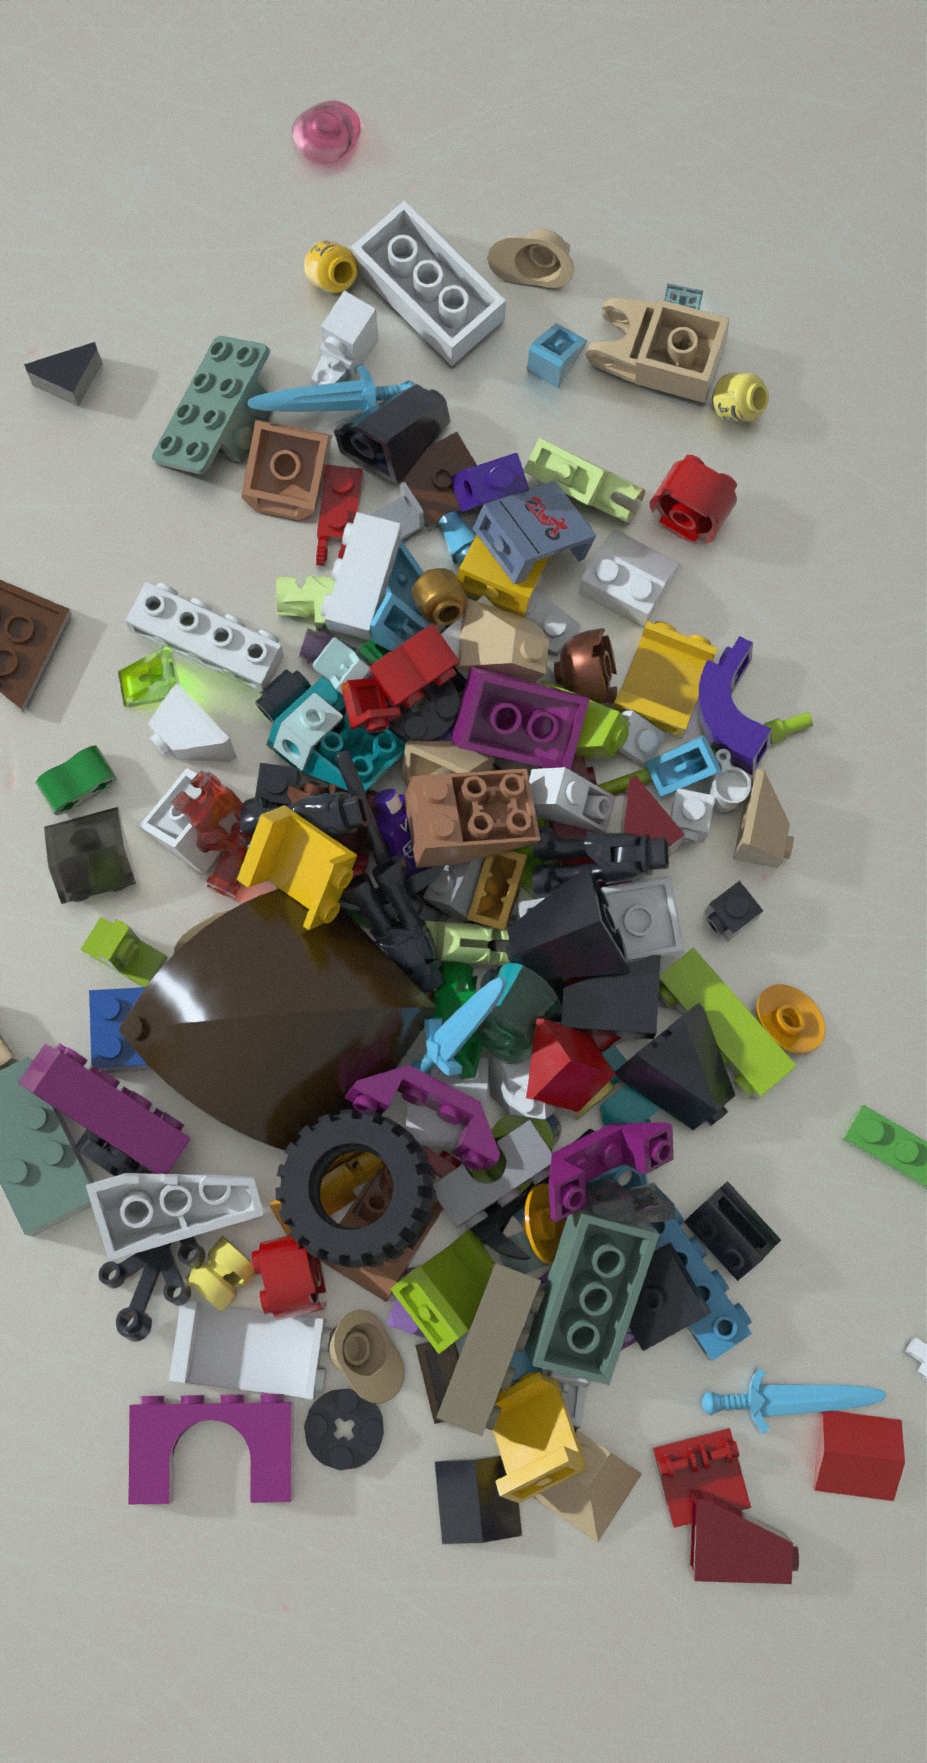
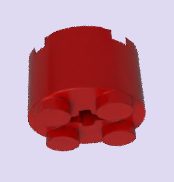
(694, 500)
(289, 1278)

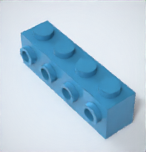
(726, 1323)

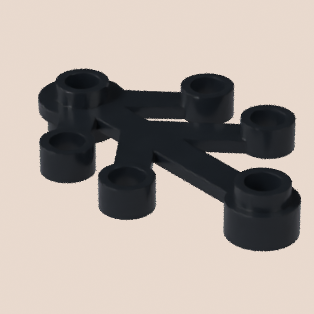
(153, 1261)

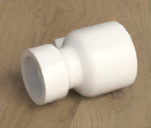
(730, 785)

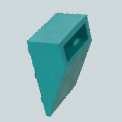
(370, 752)

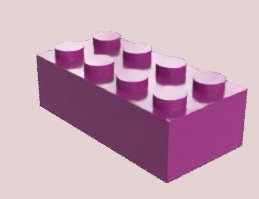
(97, 1105)

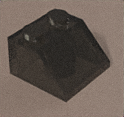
(89, 856)

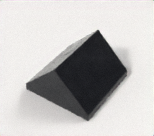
(471, 1502)

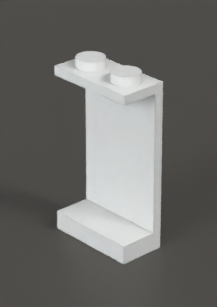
(249, 1350)

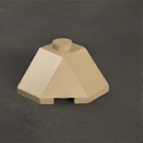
(441, 758)

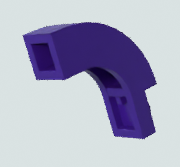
(719, 717)

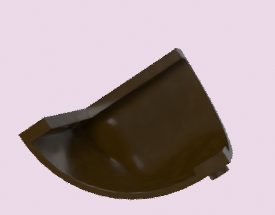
(275, 1017)

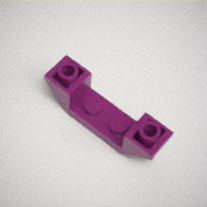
(475, 1143)
(634, 1144)

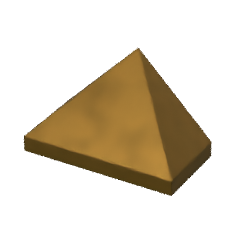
(498, 889)

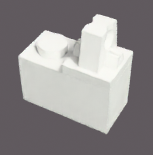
(346, 340)

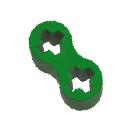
(75, 780)

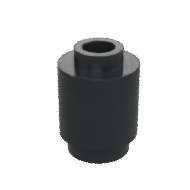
(281, 694)

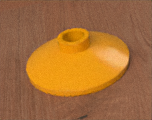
(791, 1018)
(539, 1227)

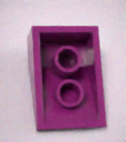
(519, 719)

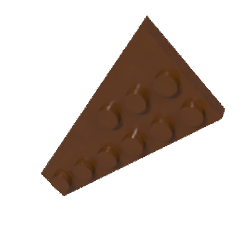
(27, 640)

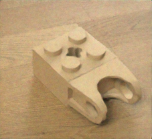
(663, 346)

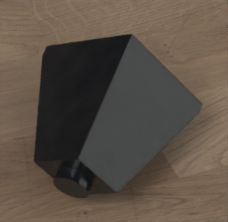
(394, 432)
(569, 933)
(682, 1071)

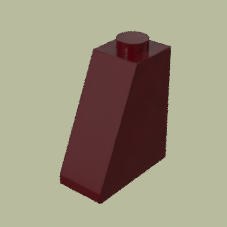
(736, 1546)

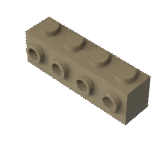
(489, 1350)

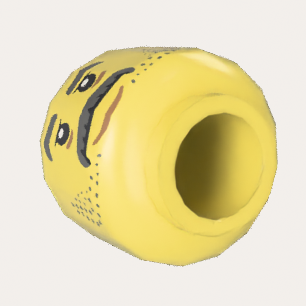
(740, 397)

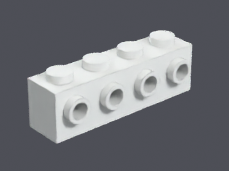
(205, 636)

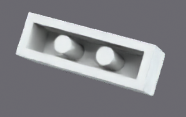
(361, 575)

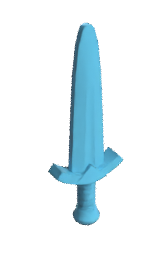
(329, 397)
(447, 1039)
(790, 1399)

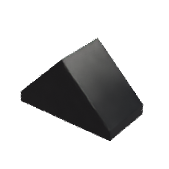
(66, 373)

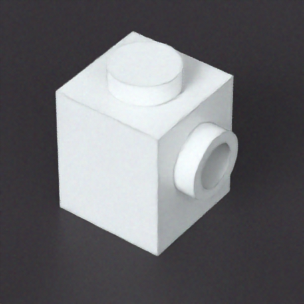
(692, 814)

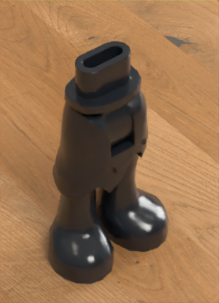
(328, 812)
(616, 855)
(406, 940)

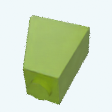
(602, 730)

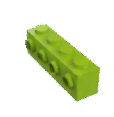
(740, 1038)

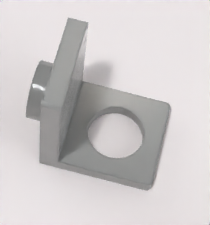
(404, 511)

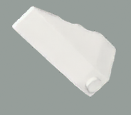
(158, 1209)

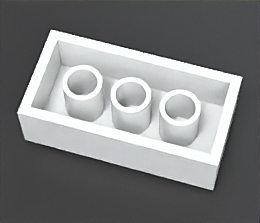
(428, 283)

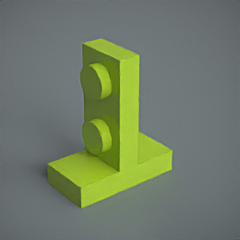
(123, 951)

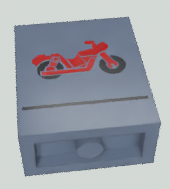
(532, 528)

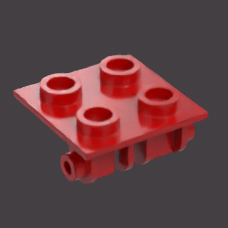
(701, 1464)

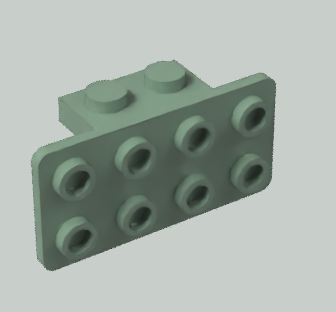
(216, 408)

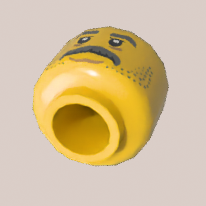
(331, 266)

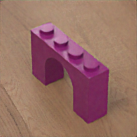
(158, 1427)

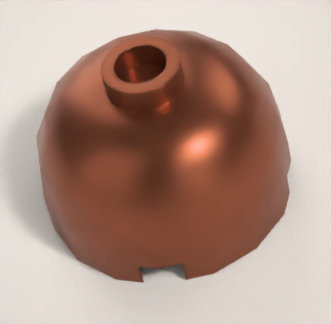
(588, 666)

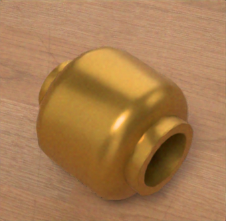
(439, 596)

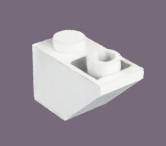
(570, 799)

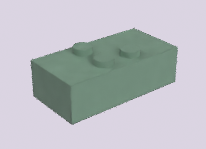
(37, 1157)
(590, 1295)

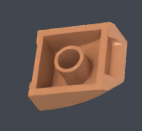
(285, 470)

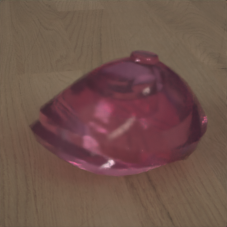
(326, 131)

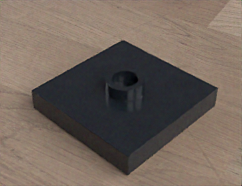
(666, 1300)

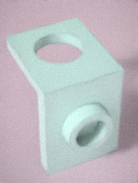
(306, 729)

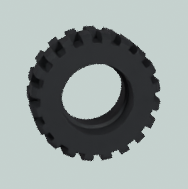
(304, 1174)

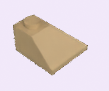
(501, 642)
(763, 826)
(595, 1494)

